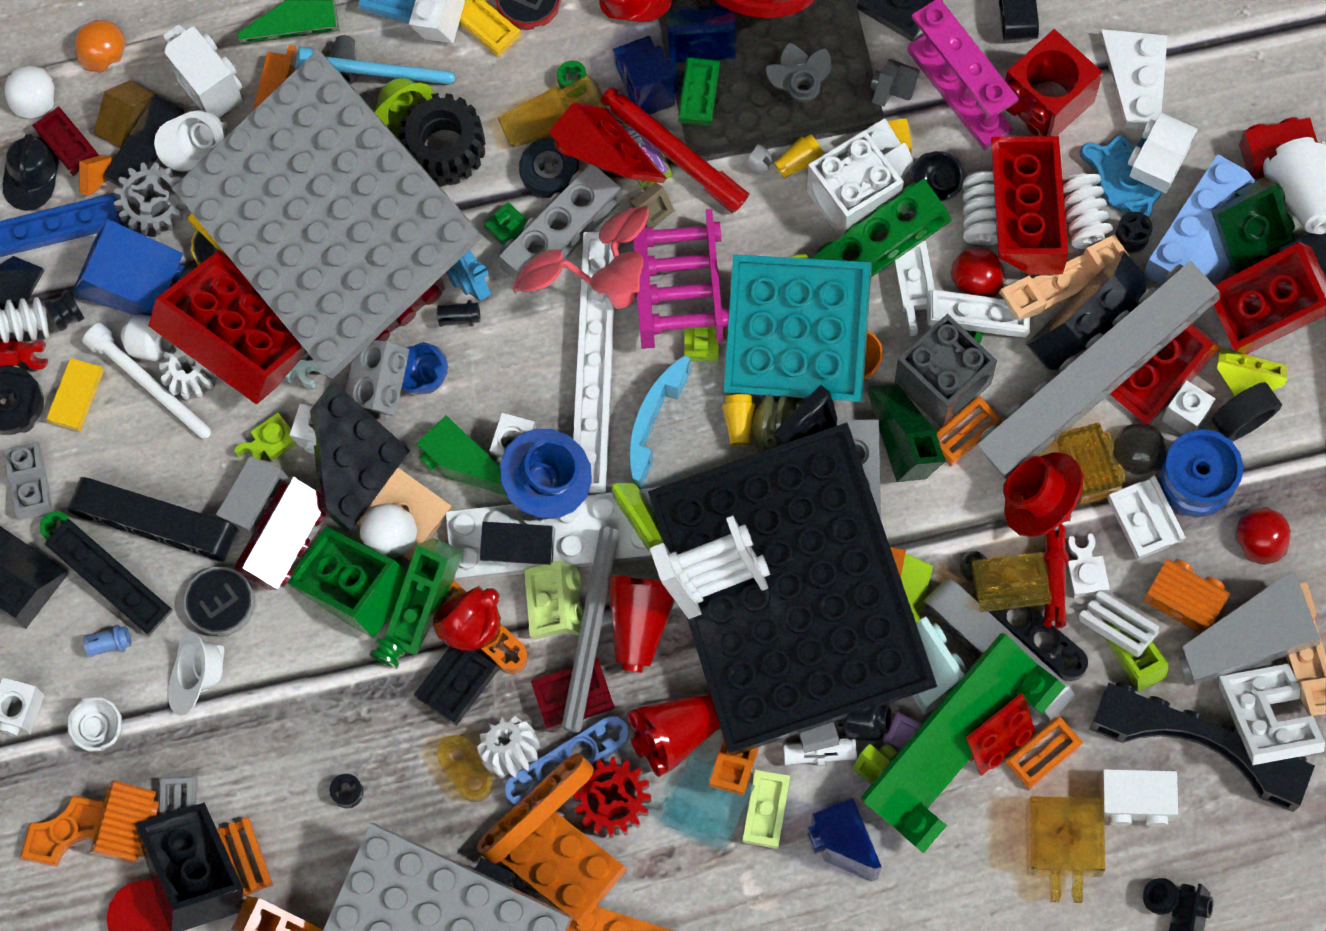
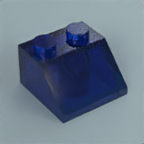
(701, 34)
(844, 840)

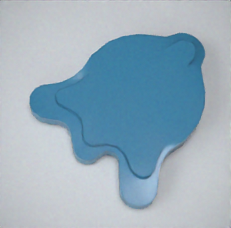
(1112, 165)

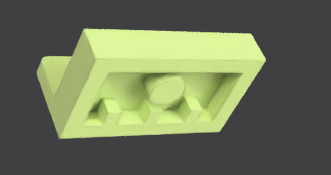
(553, 599)

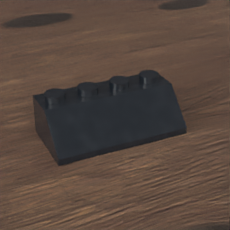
(25, 579)

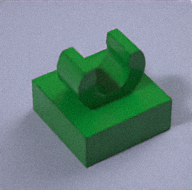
(505, 224)

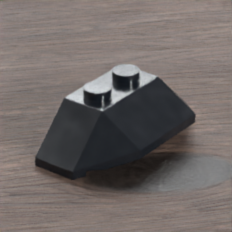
(1090, 312)

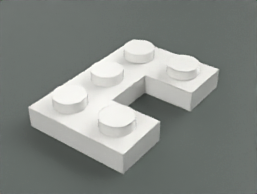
(1249, 701)

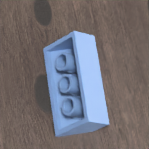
(1194, 231)

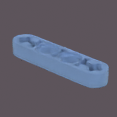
(565, 750)

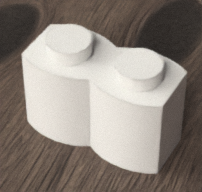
(1162, 152)

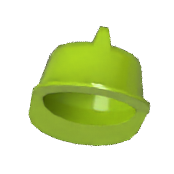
(397, 98)

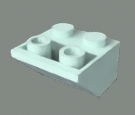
(946, 668)

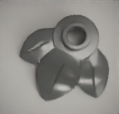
(799, 70)

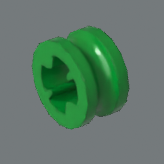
(571, 67)
(49, 521)
(387, 653)

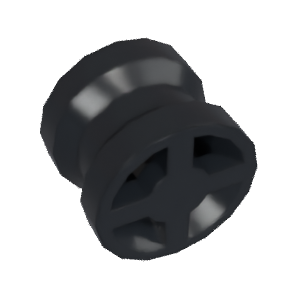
(1136, 224)
(64, 310)

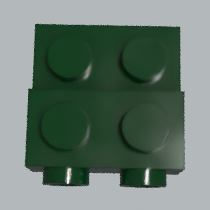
(1254, 224)

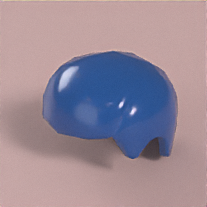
(424, 369)

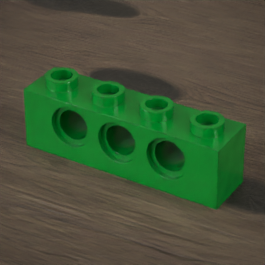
(901, 235)

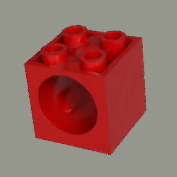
(1061, 63)

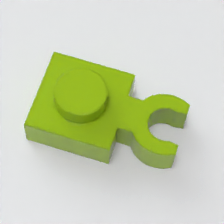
(270, 439)

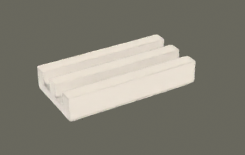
(1116, 617)

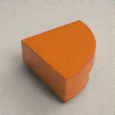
(92, 173)

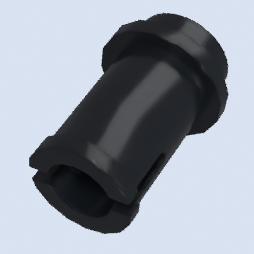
(459, 314)

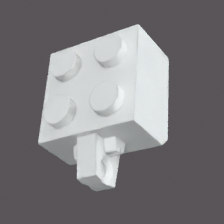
(202, 72)

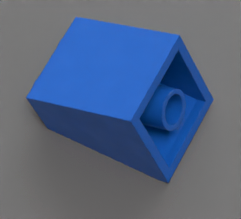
(127, 270)

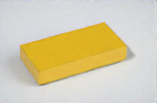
(488, 26)
(75, 395)

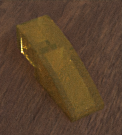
(536, 117)

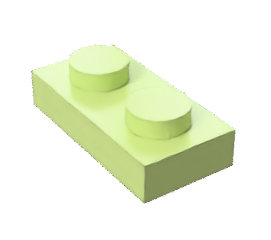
(766, 809)

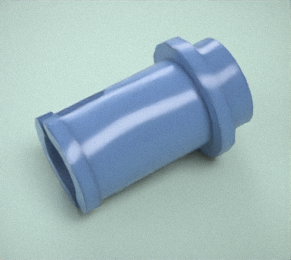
(107, 641)

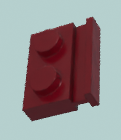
(552, 694)

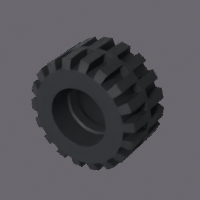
(440, 115)

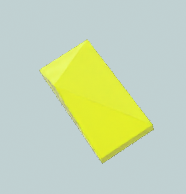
(1245, 371)

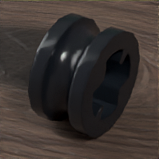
(356, 795)

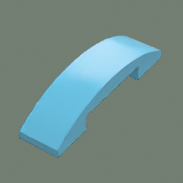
(668, 384)

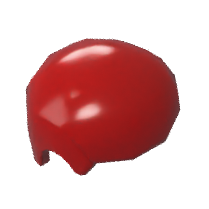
(978, 272)
(1263, 535)

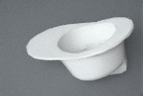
(188, 139)
(195, 670)

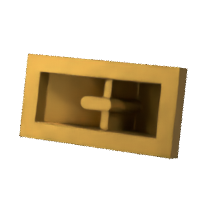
(120, 111)

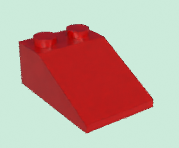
(600, 140)
(1161, 378)

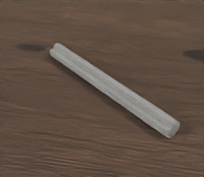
(590, 630)

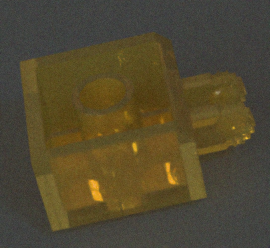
(1050, 856)

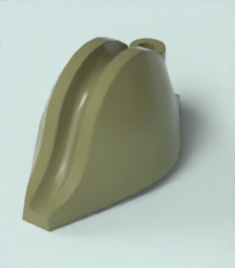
(768, 418)

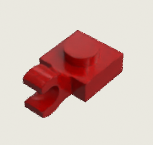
(15, 351)

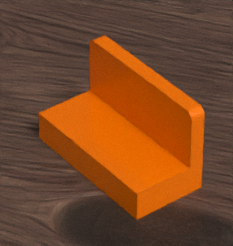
(275, 72)

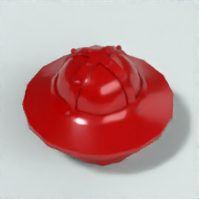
(1042, 493)

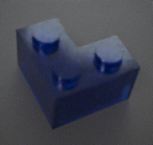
(646, 74)

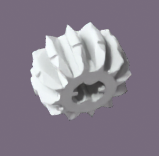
(177, 379)
(508, 747)

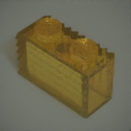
(1093, 452)

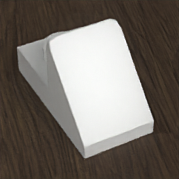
(895, 152)

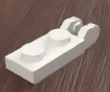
(914, 283)

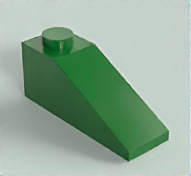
(293, 19)
(458, 457)
(422, 593)

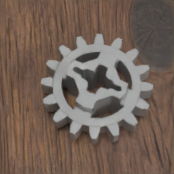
(140, 189)

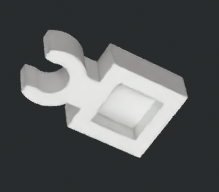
(1086, 573)

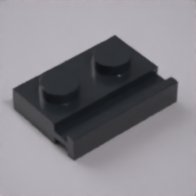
(456, 683)

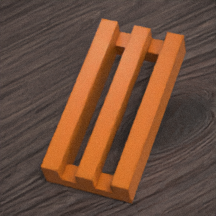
(987, 412)
(1021, 772)
(233, 830)

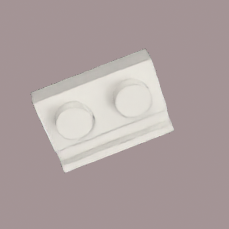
(1146, 518)

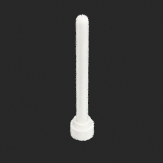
(99, 340)

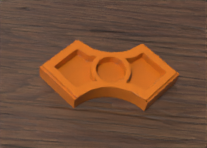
(49, 840)

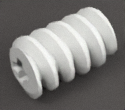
(979, 209)
(1083, 209)
(23, 319)

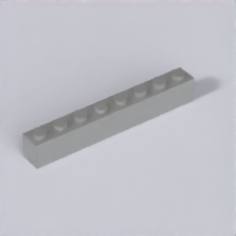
(1100, 369)

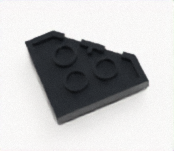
(351, 456)

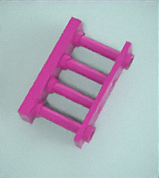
(961, 73)
(650, 295)

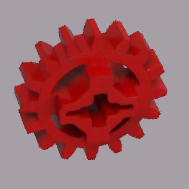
(627, 803)

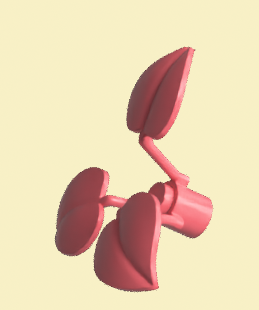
(617, 279)

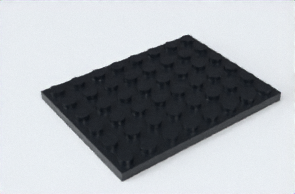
(835, 613)

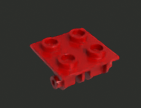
(1001, 735)

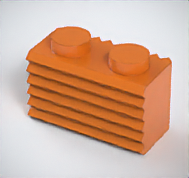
(1187, 595)
(116, 829)

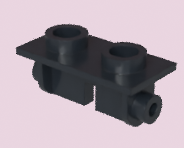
(1193, 908)

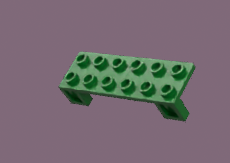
(940, 744)

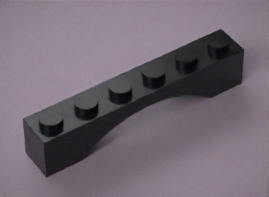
(1131, 716)

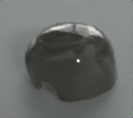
(1139, 448)

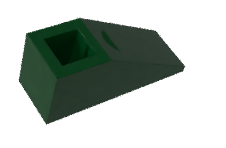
(906, 434)

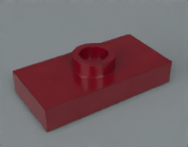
(64, 139)

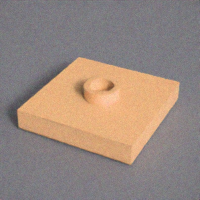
(424, 505)

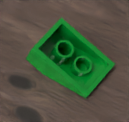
(349, 581)

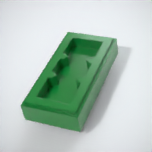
(699, 91)

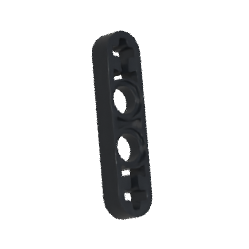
(1026, 634)

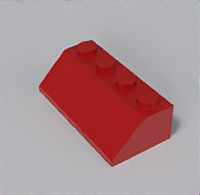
(1030, 203)

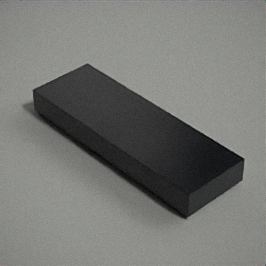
(140, 143)

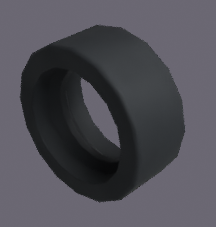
(1247, 411)

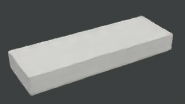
(976, 313)

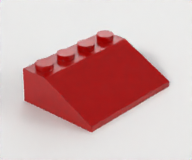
(227, 328)

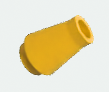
(799, 156)
(738, 416)

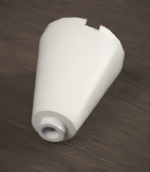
(1302, 175)

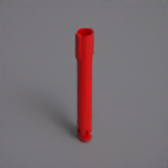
(715, 183)

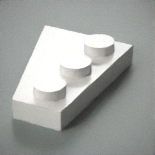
(1138, 73)

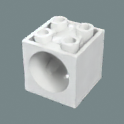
(852, 182)

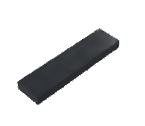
(108, 577)

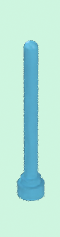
(381, 69)

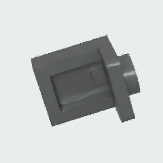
(894, 80)

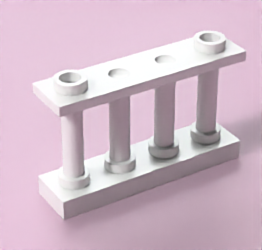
(709, 568)

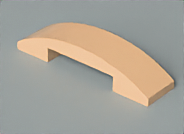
(1045, 292)
(1310, 669)

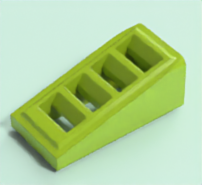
(1144, 671)

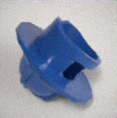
(545, 473)

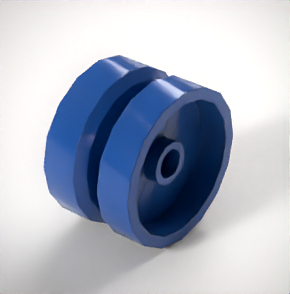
(1202, 453)

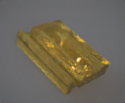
(1011, 582)

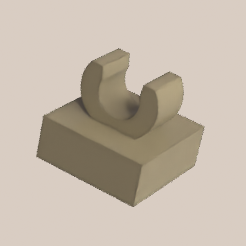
(657, 202)

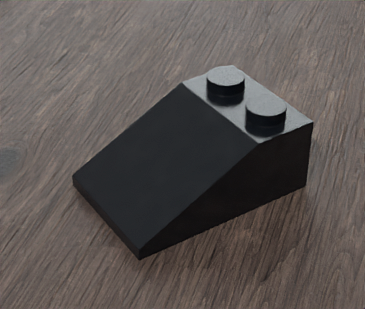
(189, 868)

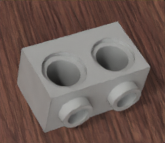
(378, 377)

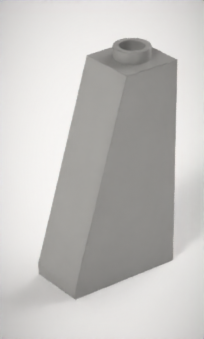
(1253, 634)

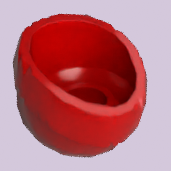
(469, 620)

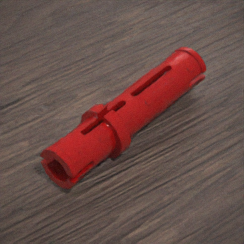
(1055, 563)

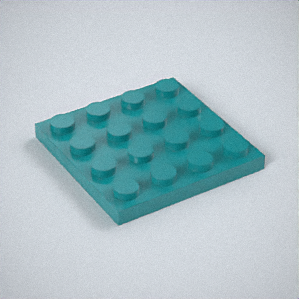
(797, 326)

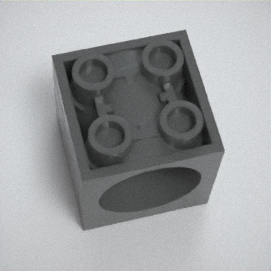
(945, 370)

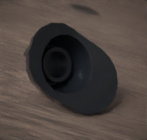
(29, 173)

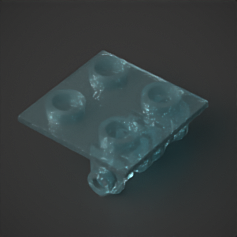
(704, 810)

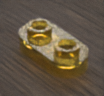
(465, 769)

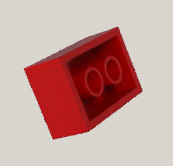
(1272, 298)

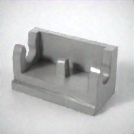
(251, 495)

